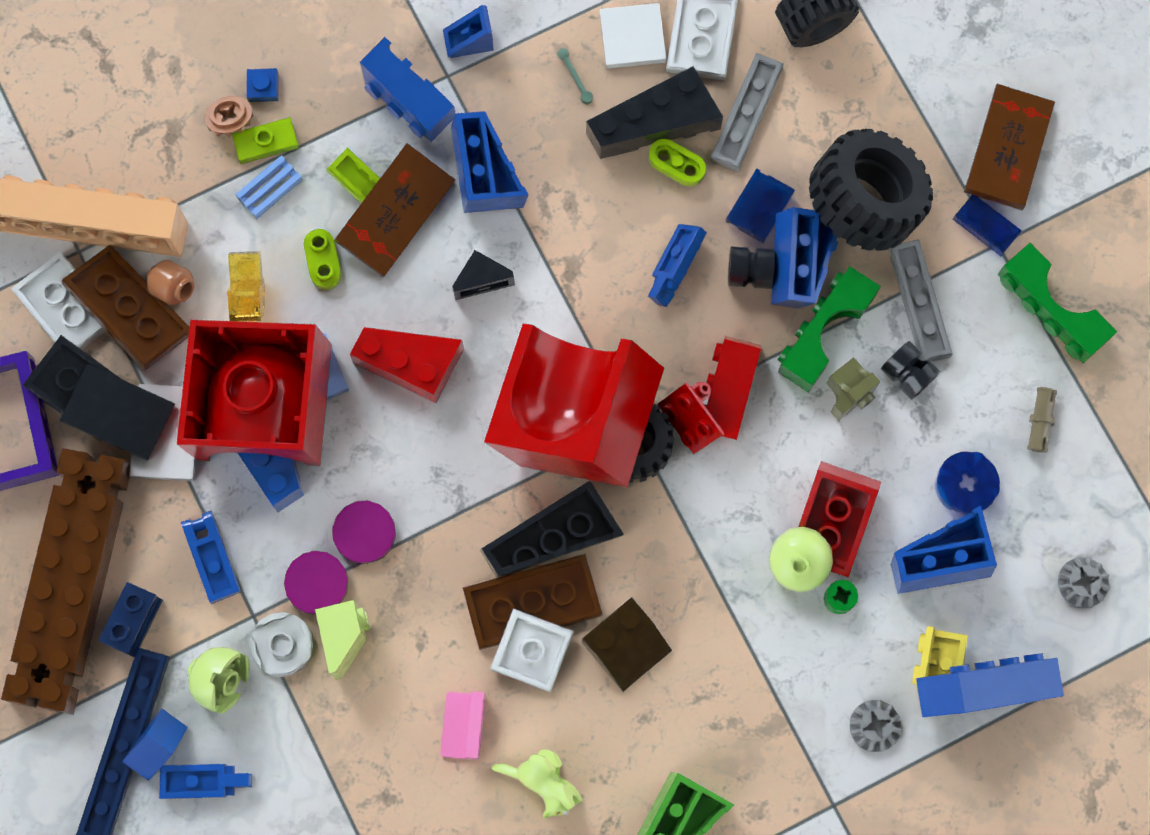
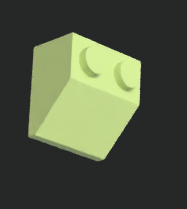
(342, 635)

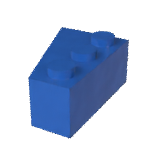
(801, 257)

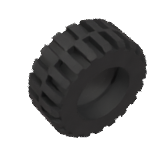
(853, 210)

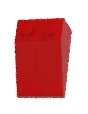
(840, 511)

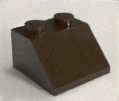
(626, 644)

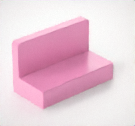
(463, 725)

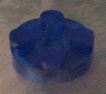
(975, 466)

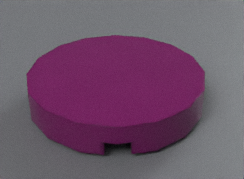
(364, 532)
(315, 581)

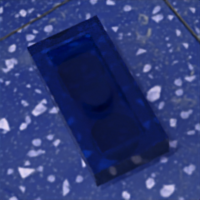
(987, 225)

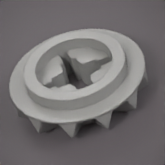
(1077, 594)
(869, 739)

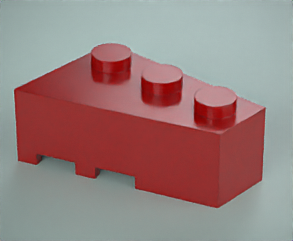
(408, 359)
(731, 383)

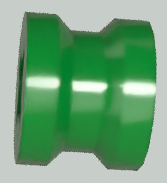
(837, 601)

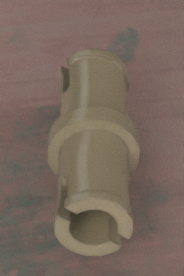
(1042, 420)

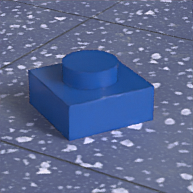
(262, 85)

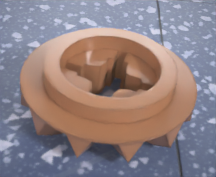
(227, 107)

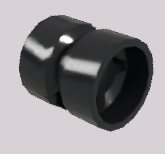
(751, 267)
(910, 370)

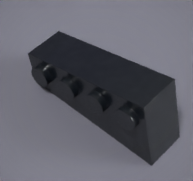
(665, 111)

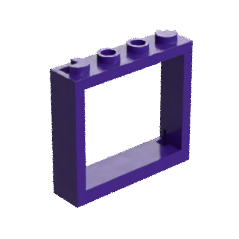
(39, 427)

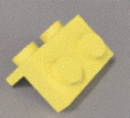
(939, 652)

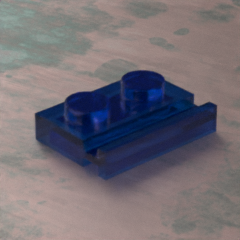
(758, 204)

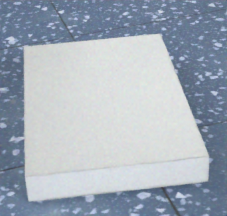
(702, 37)
(55, 306)
(167, 459)

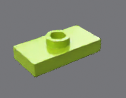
(265, 140)
(353, 174)

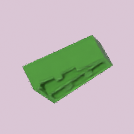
(683, 809)

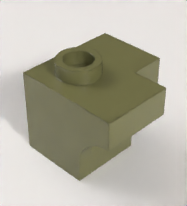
(852, 388)

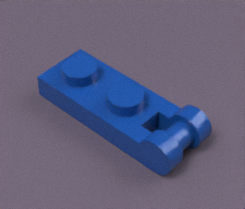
(211, 558)

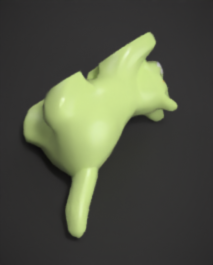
(542, 776)

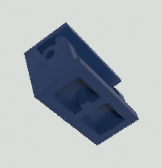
(130, 619)

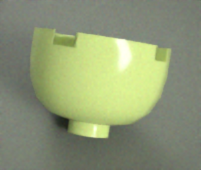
(800, 559)
(216, 677)

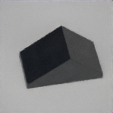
(481, 276)

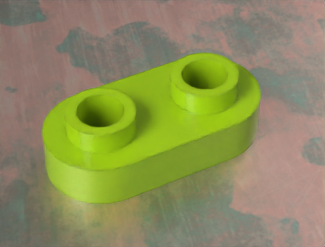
(678, 162)
(321, 258)

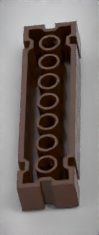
(67, 581)

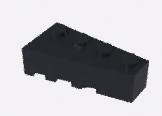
(558, 530)

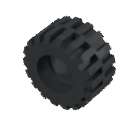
(814, 20)
(663, 440)

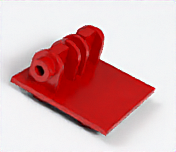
(690, 416)

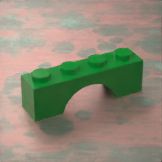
(849, 298)
(1080, 332)

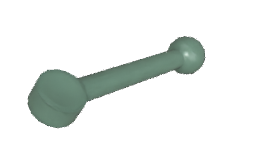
(586, 96)

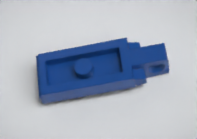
(675, 262)
(201, 781)

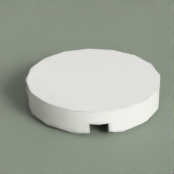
(281, 644)

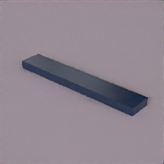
(128, 725)

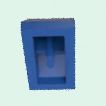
(469, 34)
(155, 744)

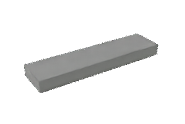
(746, 112)
(920, 301)

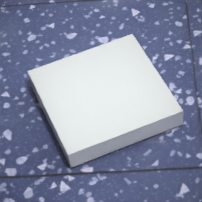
(632, 35)
(531, 650)

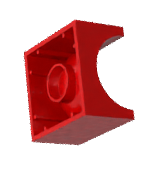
(254, 390)
(574, 407)

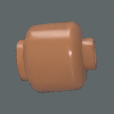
(170, 282)

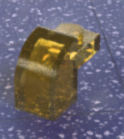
(246, 287)

